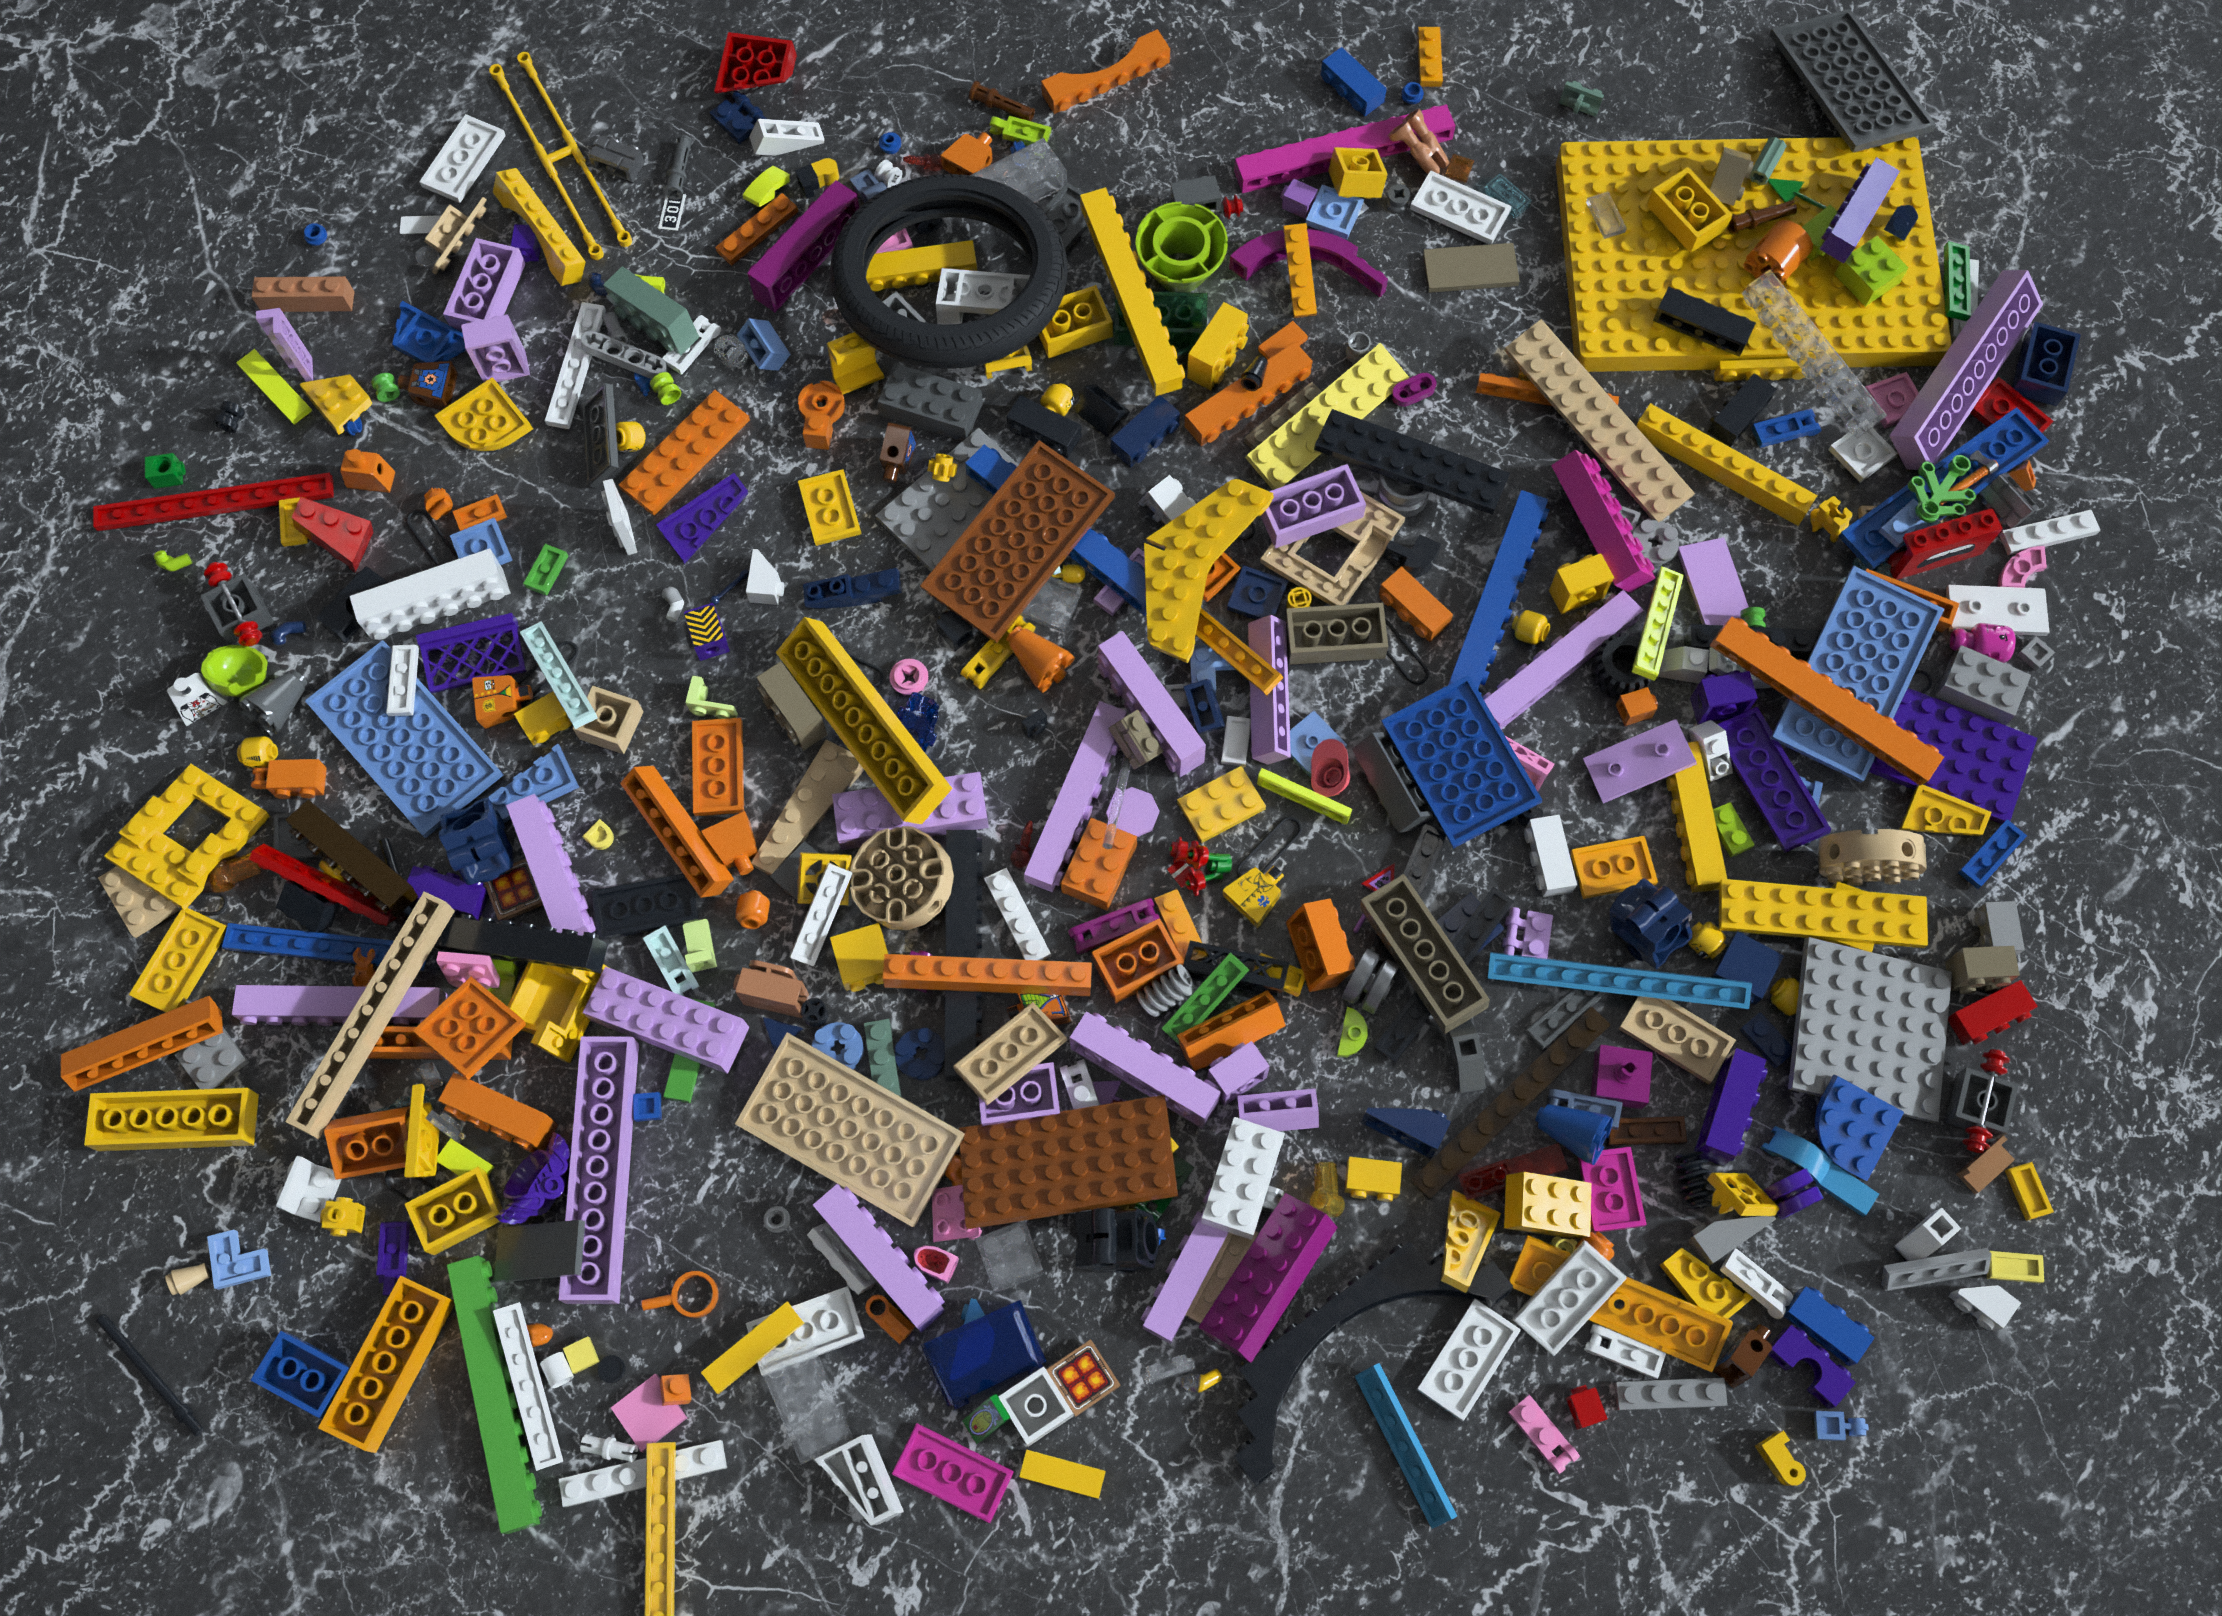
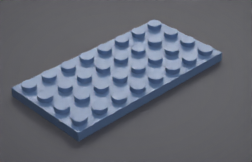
(1873, 651)
(417, 759)

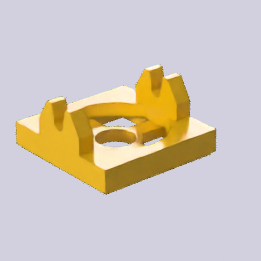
(1010, 362)
(806, 860)
(1754, 1199)

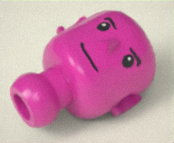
(1988, 639)

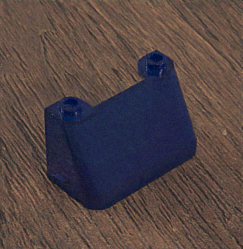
(983, 1353)

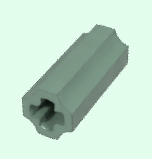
(1767, 160)

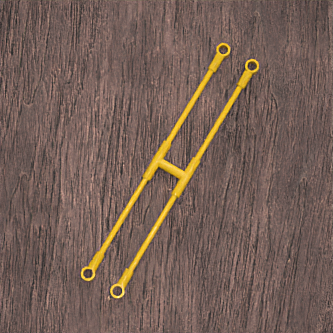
(571, 148)

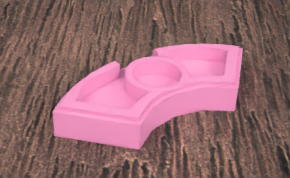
(2021, 566)

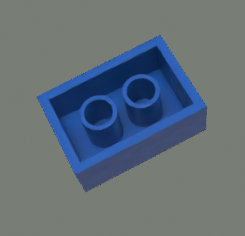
(301, 1374)

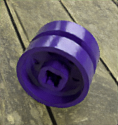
(1793, 1193)

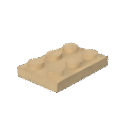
(135, 902)

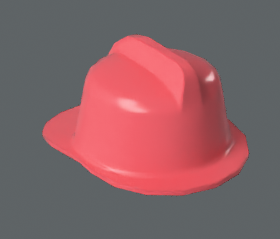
(1329, 768)

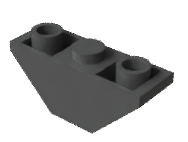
(1467, 1057)

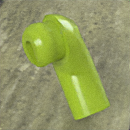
(169, 563)

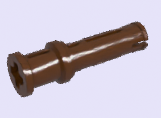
(992, 98)
(1751, 218)

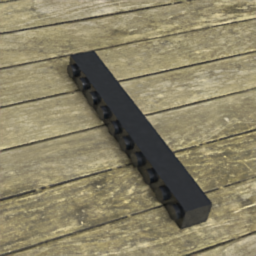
(962, 941)

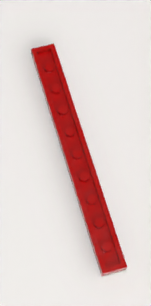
(211, 501)

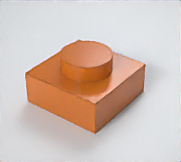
(675, 1389)

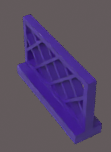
(465, 633)

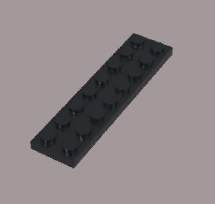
(1412, 461)

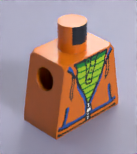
(1051, 1005)

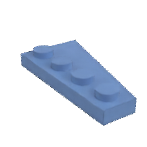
(546, 779)

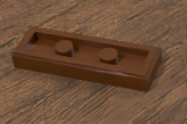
(1649, 1131)

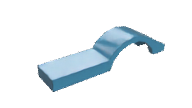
(1822, 1169)

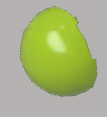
(234, 670)

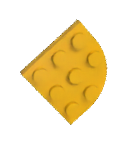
(484, 419)

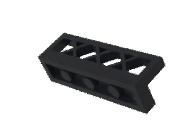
(1251, 981)

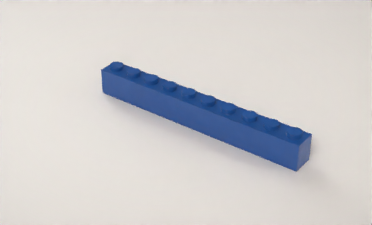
(1091, 552)
(1501, 589)

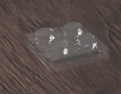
(1054, 604)

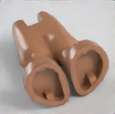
(1428, 151)

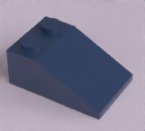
(1413, 1128)

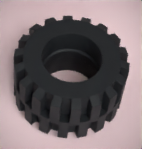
(1605, 672)

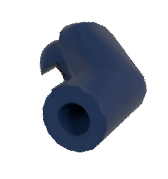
(596, 284)
(279, 633)

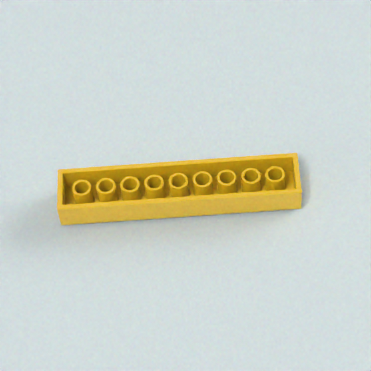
(863, 721)

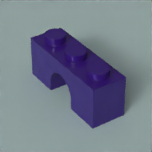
(1830, 1380)

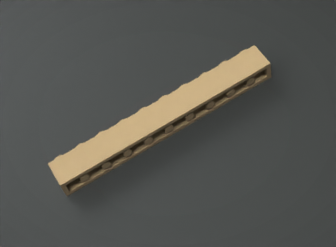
(370, 1015)

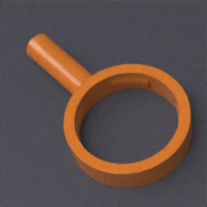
(672, 1299)

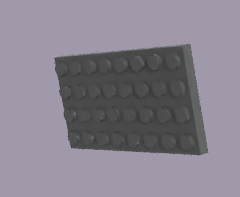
(1852, 80)

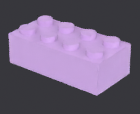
(484, 283)
(1313, 506)

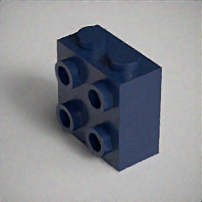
(1748, 962)

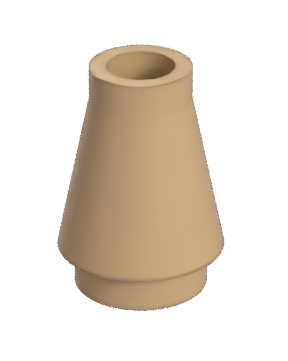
(186, 1278)

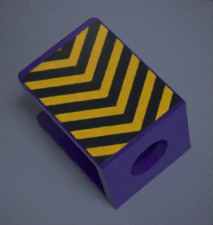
(706, 631)

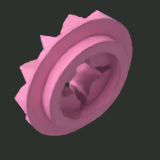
(908, 667)

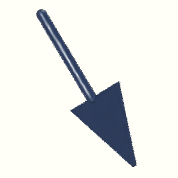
(778, 1030)

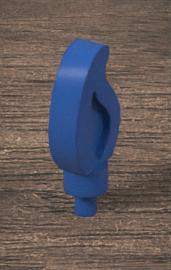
(643, 382)

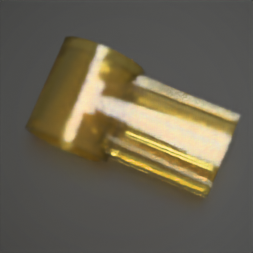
(1326, 1190)

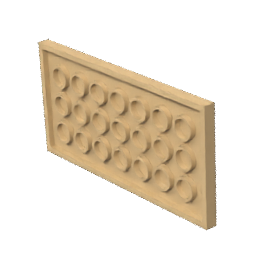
(850, 1129)

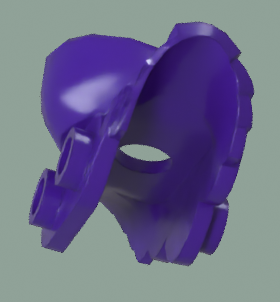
(536, 1182)

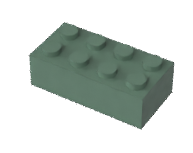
(651, 311)

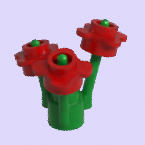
(1198, 857)

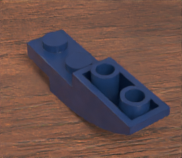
(854, 591)

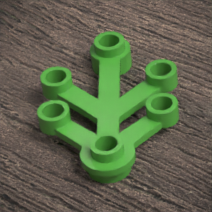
(1929, 509)

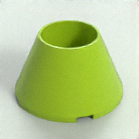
(1181, 230)

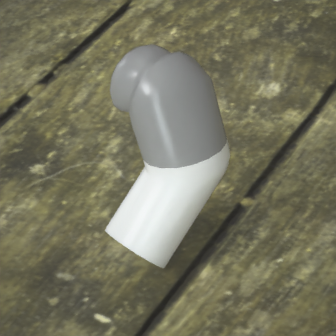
(676, 603)

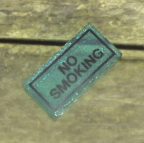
(1506, 192)

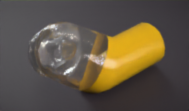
(1200, 1382)

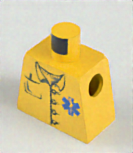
(1255, 893)

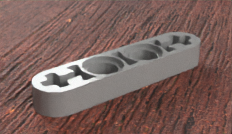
(625, 352)

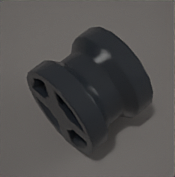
(811, 1008)

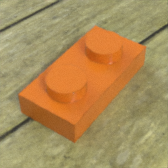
(480, 512)

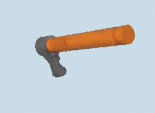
(1987, 467)

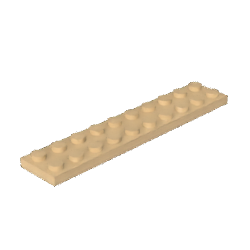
(1599, 421)

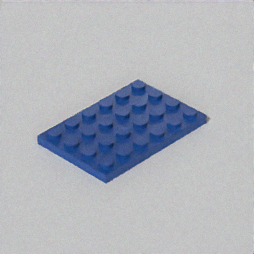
(1461, 761)

